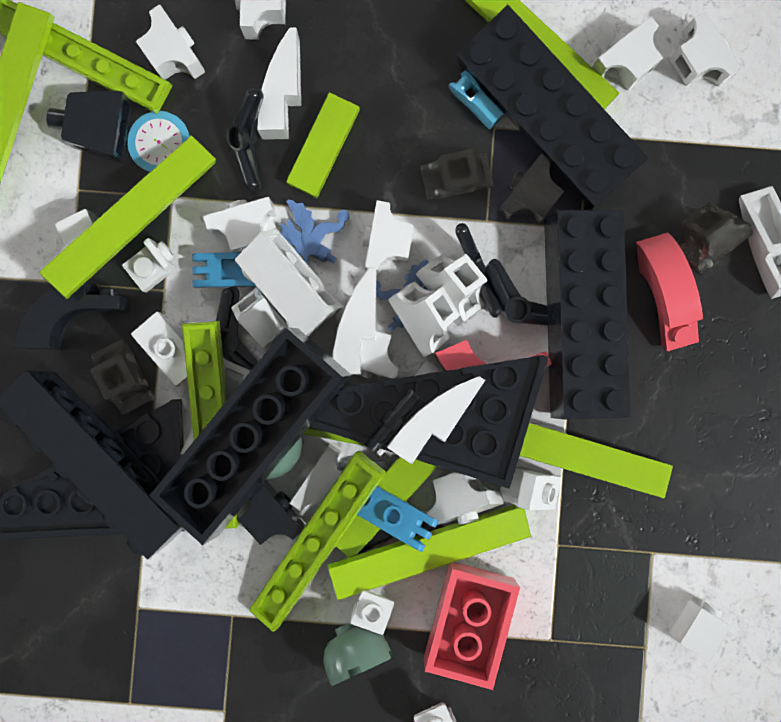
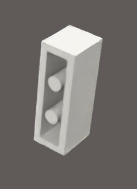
(287, 282)

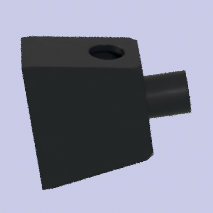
(94, 123)

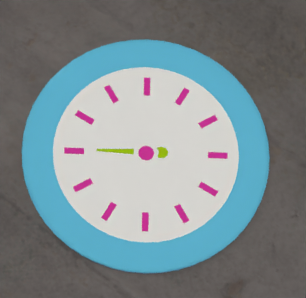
(155, 138)

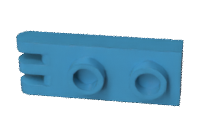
(220, 271)
(397, 517)

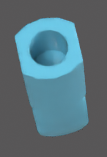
(480, 104)

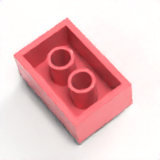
(471, 625)

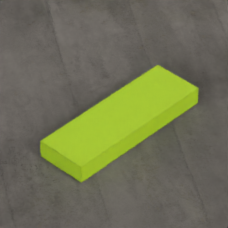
(323, 145)

